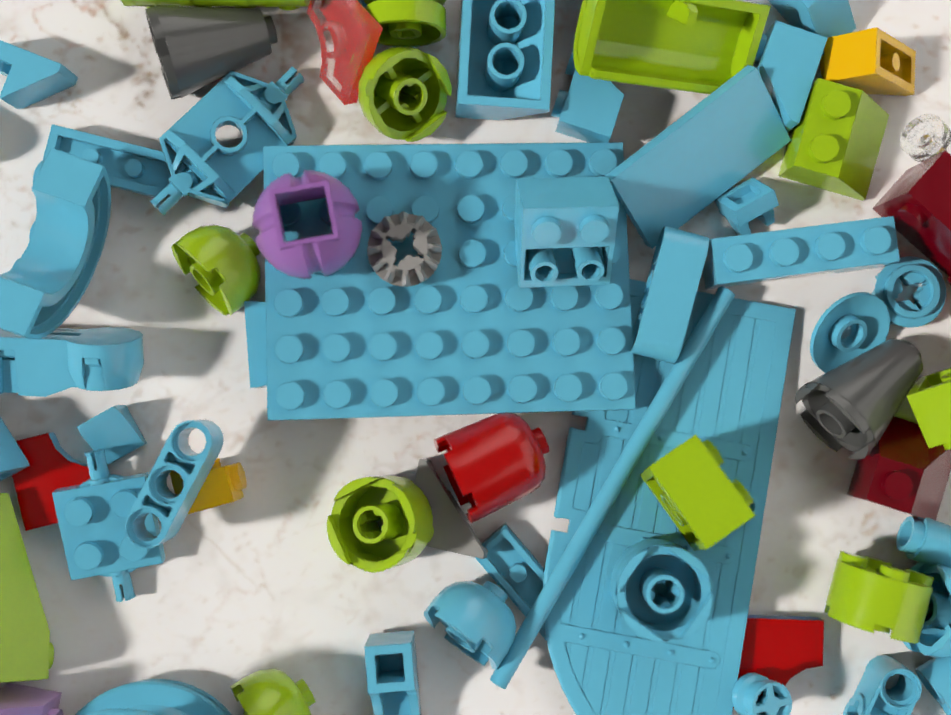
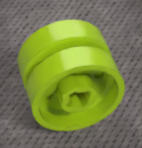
(409, 21)

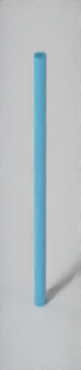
(612, 486)

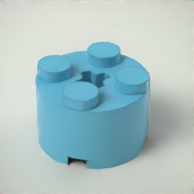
(655, 615)

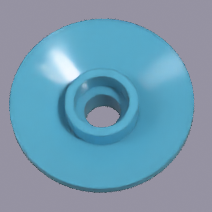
(849, 329)

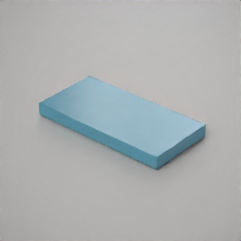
(700, 156)

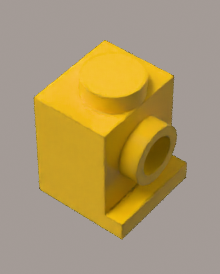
(221, 486)

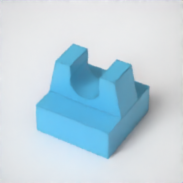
(746, 202)

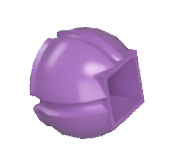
(313, 254)

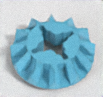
(928, 298)

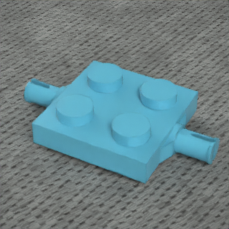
(93, 526)

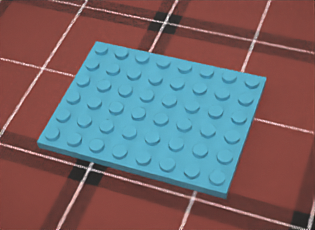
(468, 331)

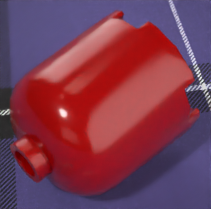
(493, 462)

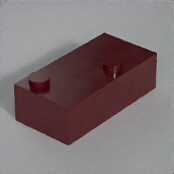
(923, 209)

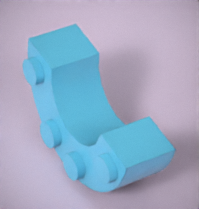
(62, 247)

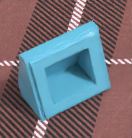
(114, 432)

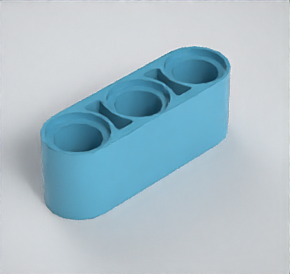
(669, 294)
(155, 494)

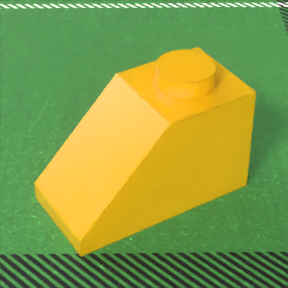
(870, 63)

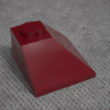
(903, 472)

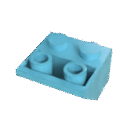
(565, 231)

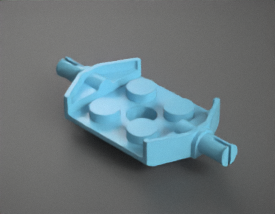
(219, 173)

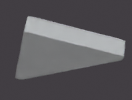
(449, 521)

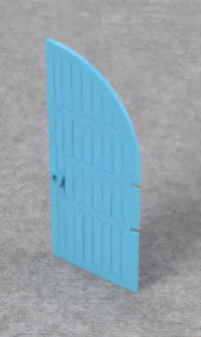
(734, 404)

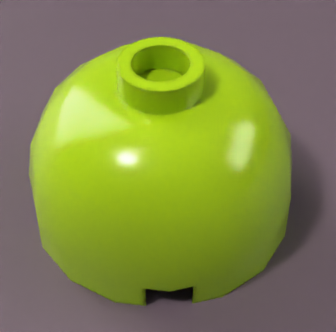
(404, 93)
(221, 265)
(272, 694)

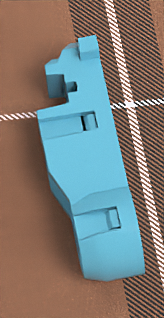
(70, 358)

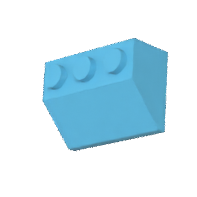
(504, 58)

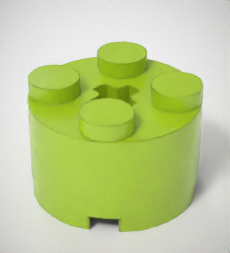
(355, 519)
(879, 597)

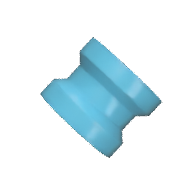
(775, 698)

